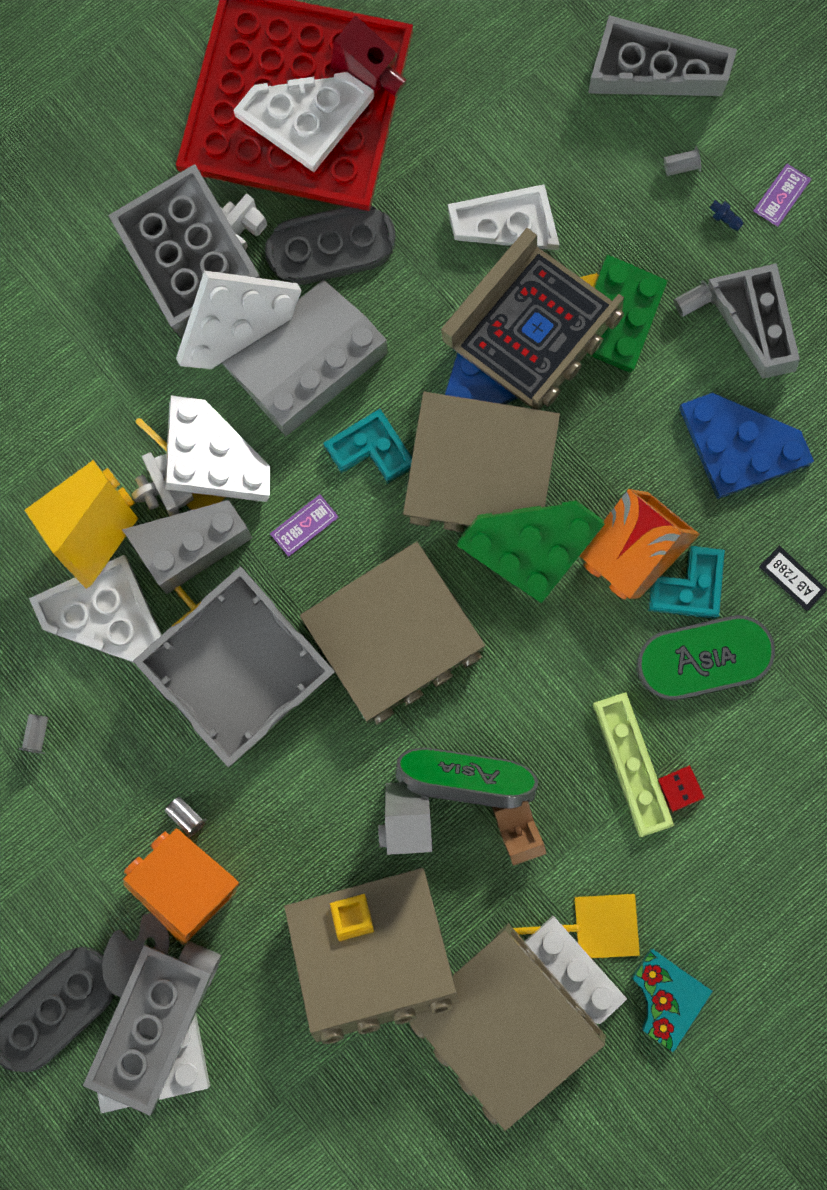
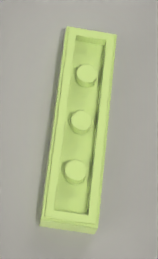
(633, 765)

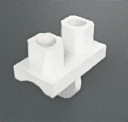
(243, 217)
(147, 491)

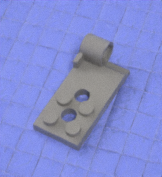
(169, 994)

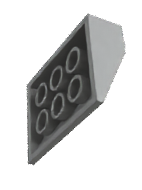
(175, 238)
(308, 358)

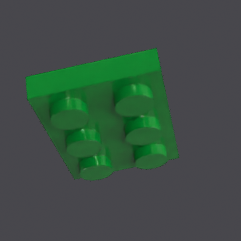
(641, 299)

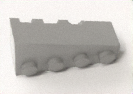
(658, 62)

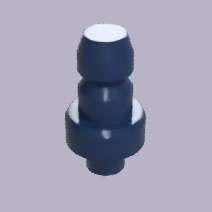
(723, 213)

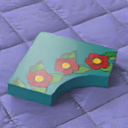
(670, 997)

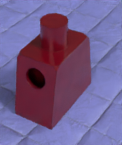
(366, 58)

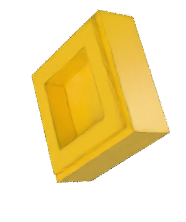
(351, 917)

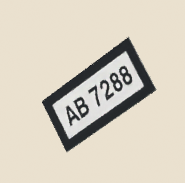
(793, 578)

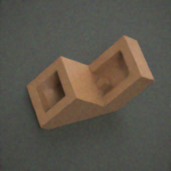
(519, 833)

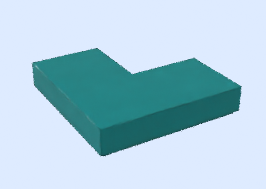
(374, 439)
(698, 593)

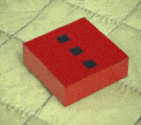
(680, 788)

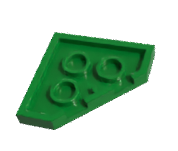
(532, 543)

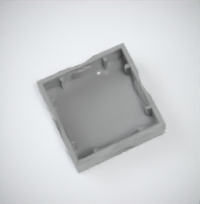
(234, 666)

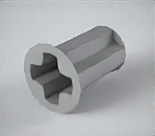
(682, 162)
(693, 299)
(34, 734)
(185, 816)

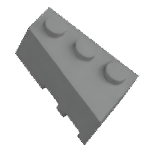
(758, 317)
(188, 542)
(406, 821)

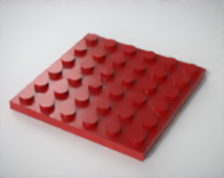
(273, 44)

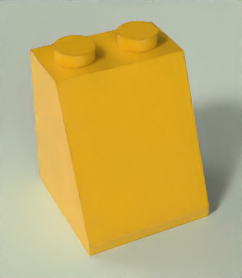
(84, 520)

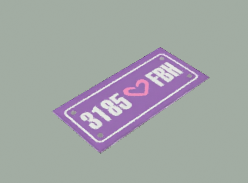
(782, 195)
(304, 525)

